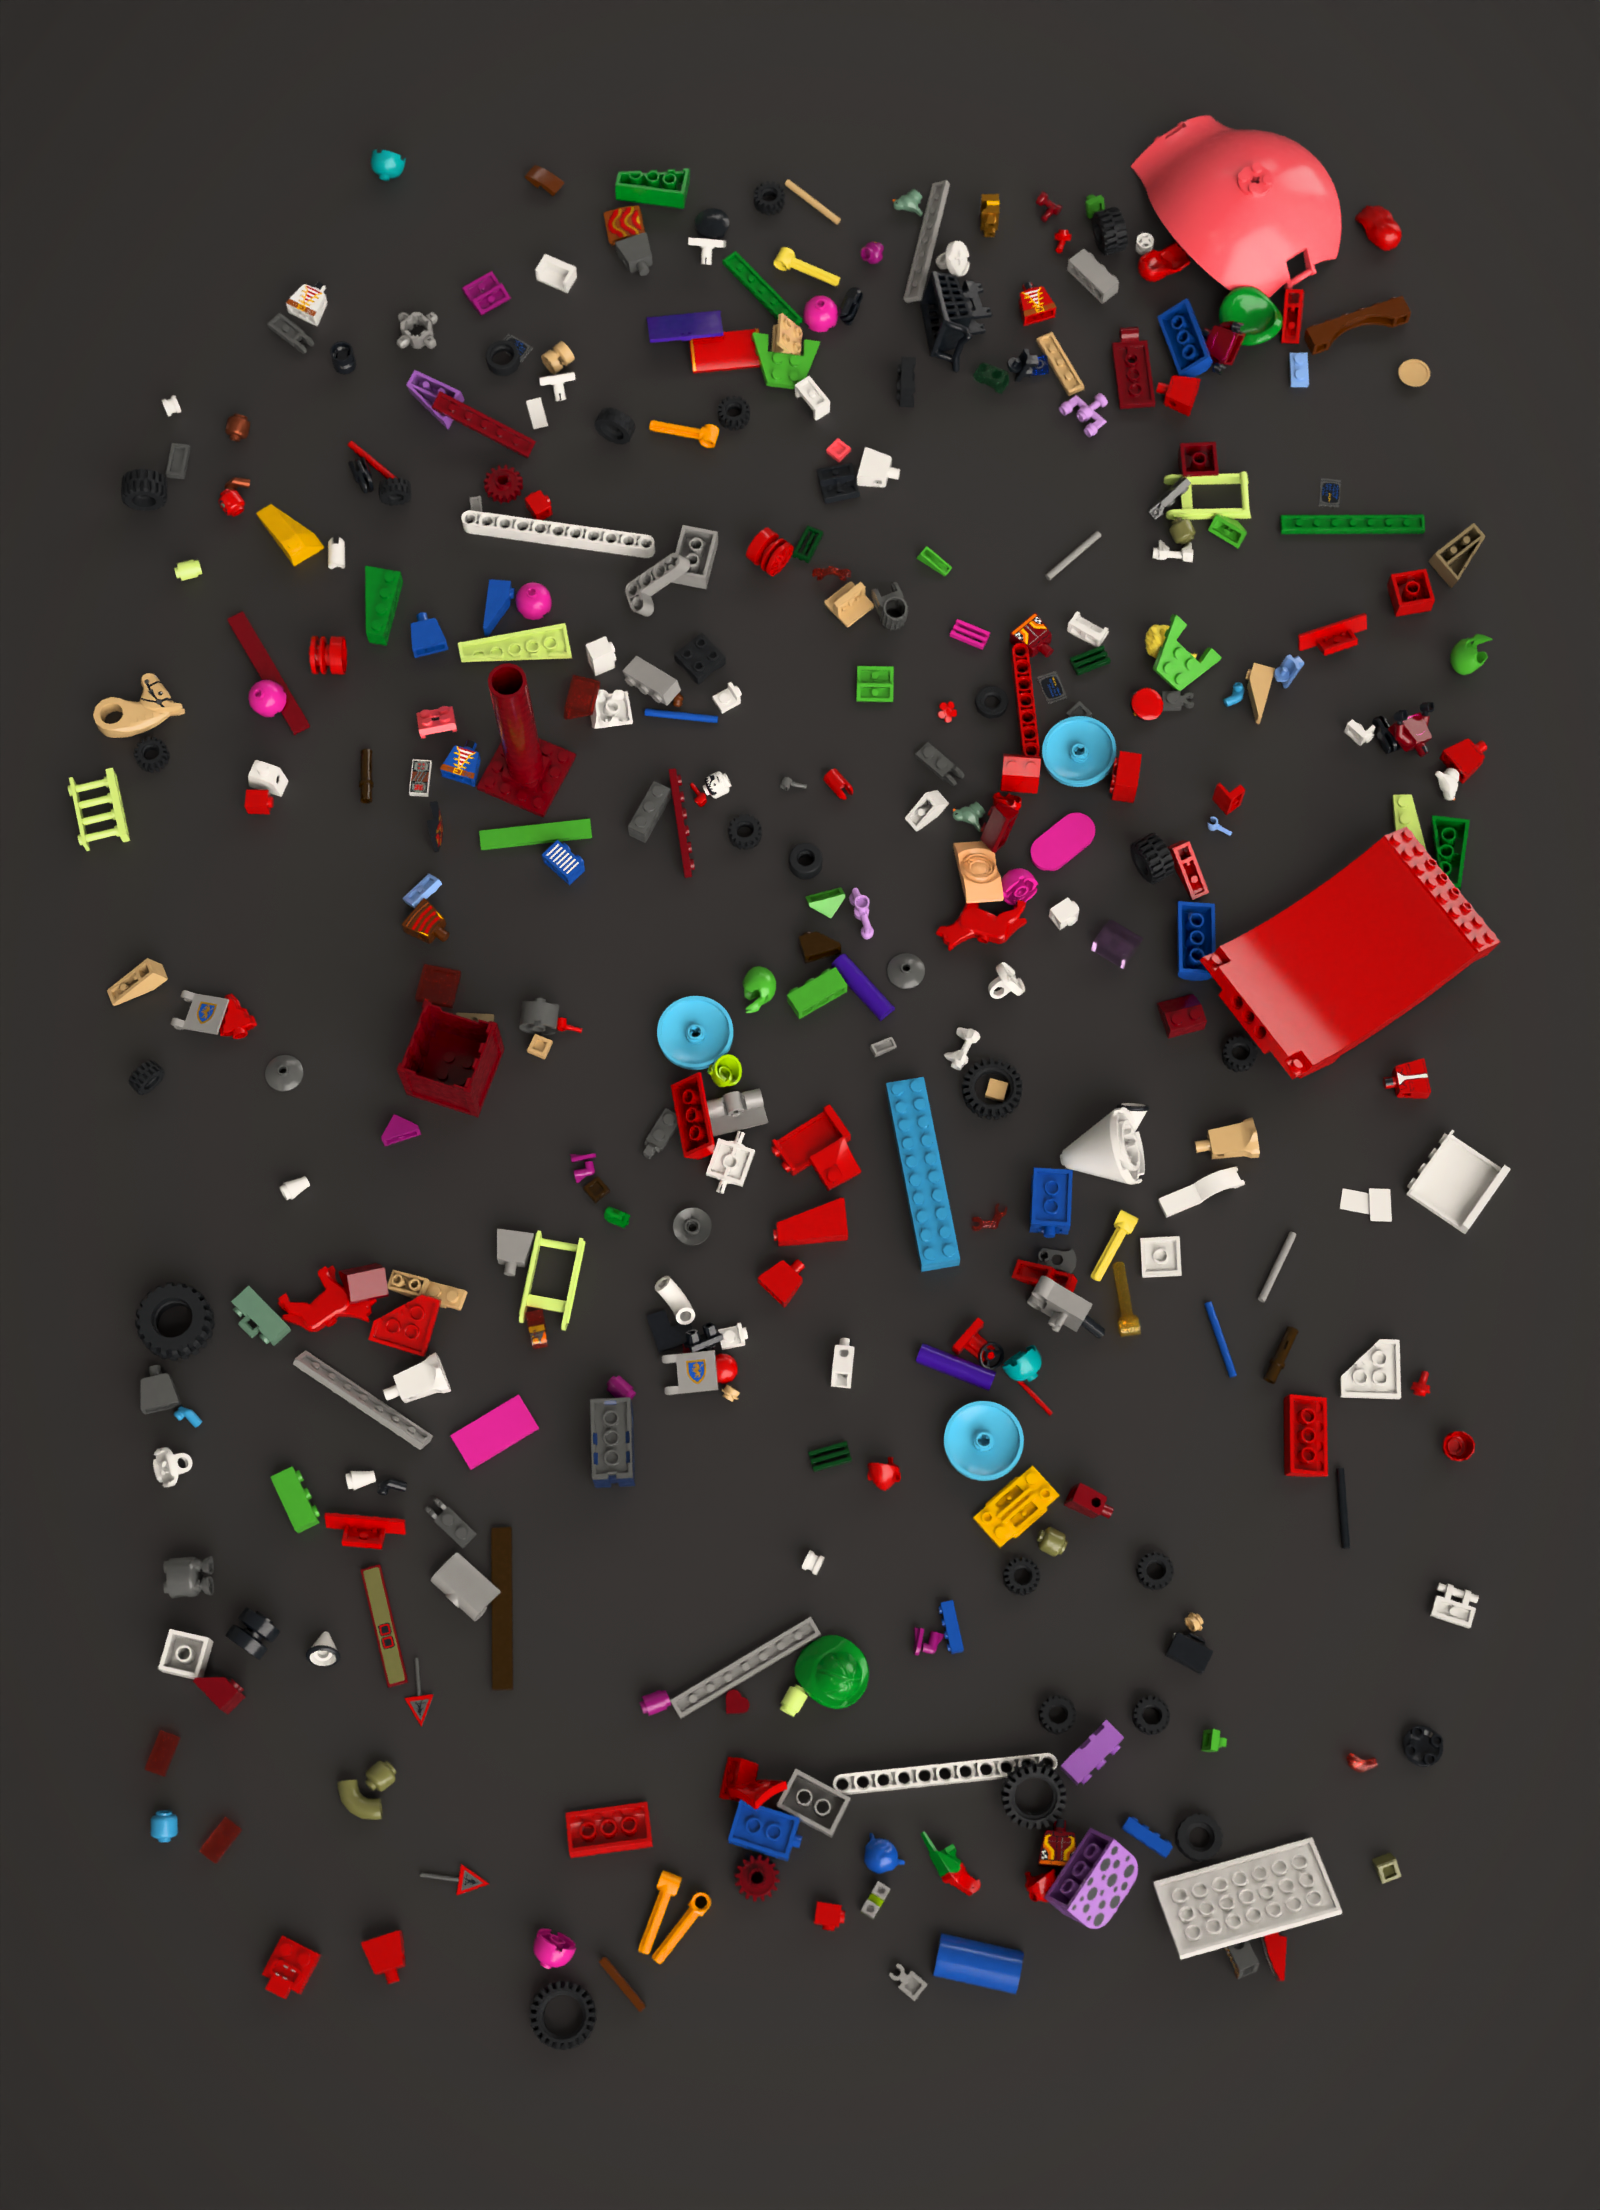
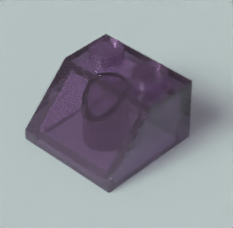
(1116, 943)

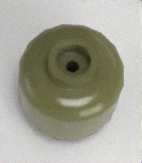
(1182, 531)
(1052, 1541)
(380, 1776)

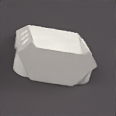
(611, 709)

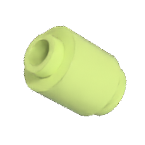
(188, 569)
(793, 1700)

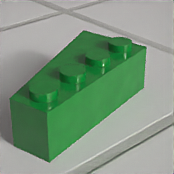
(382, 597)

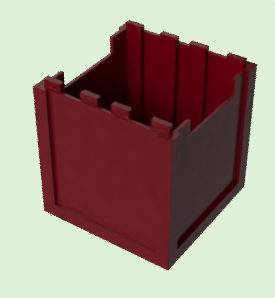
(451, 1060)

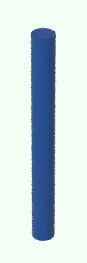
(681, 715)
(1220, 1339)

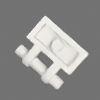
(1453, 1611)

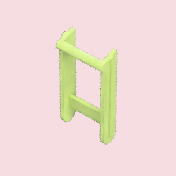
(1187, 510)
(550, 1303)

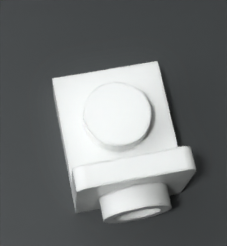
(727, 698)
(1358, 734)
(733, 1336)

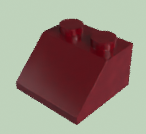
(1198, 459)
(998, 826)
(1182, 1015)
(221, 1691)

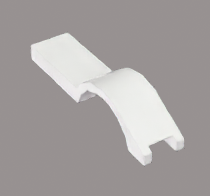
(1200, 1191)

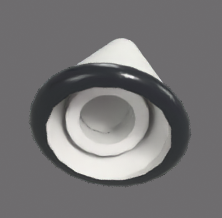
(1137, 1110)
(323, 1652)

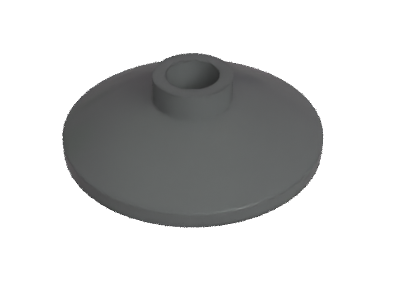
(906, 979)
(284, 1081)
(692, 1217)

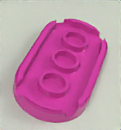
(1062, 842)

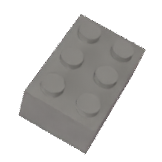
(700, 548)
(813, 1803)

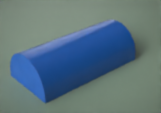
(1185, 340)
(1194, 939)
(978, 1963)

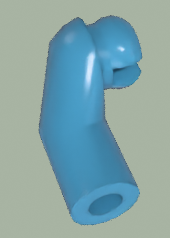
(1237, 695)
(191, 1416)

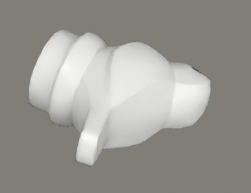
(1448, 782)

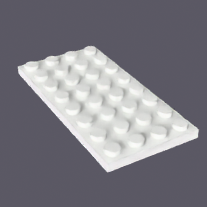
(1246, 1898)

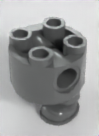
(186, 1578)

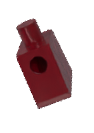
(1081, 1499)

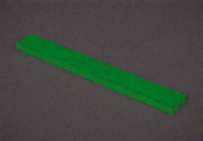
(1352, 524)

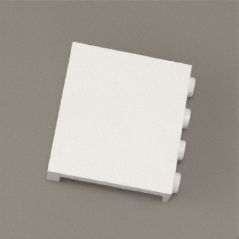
(1456, 1182)

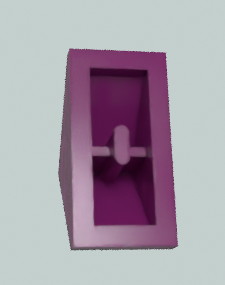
(399, 1130)

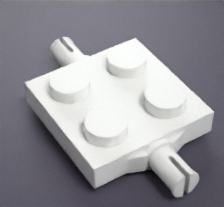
(730, 1162)

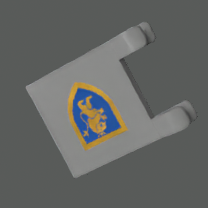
(204, 1013)
(695, 1372)

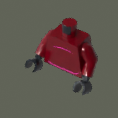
(1223, 343)
(1413, 730)

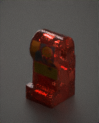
(537, 1329)

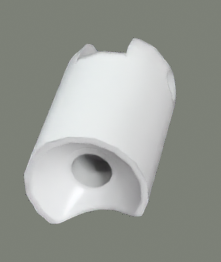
(336, 554)

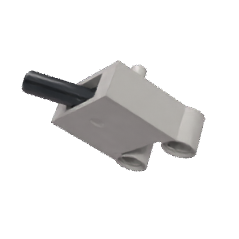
(1063, 1307)

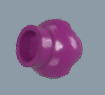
(872, 252)

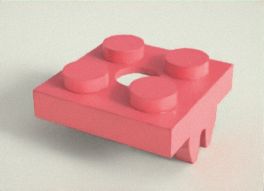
(445, 723)

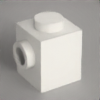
(1064, 913)

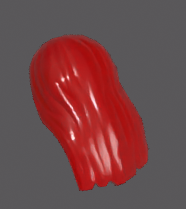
(1380, 227)
(1158, 264)

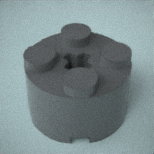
(538, 1016)

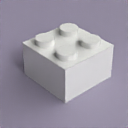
(185, 1654)

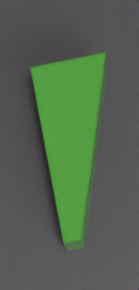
(935, 562)

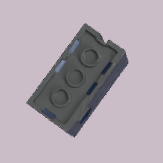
(612, 1442)

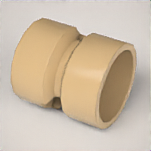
(557, 358)

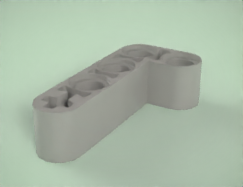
(652, 580)

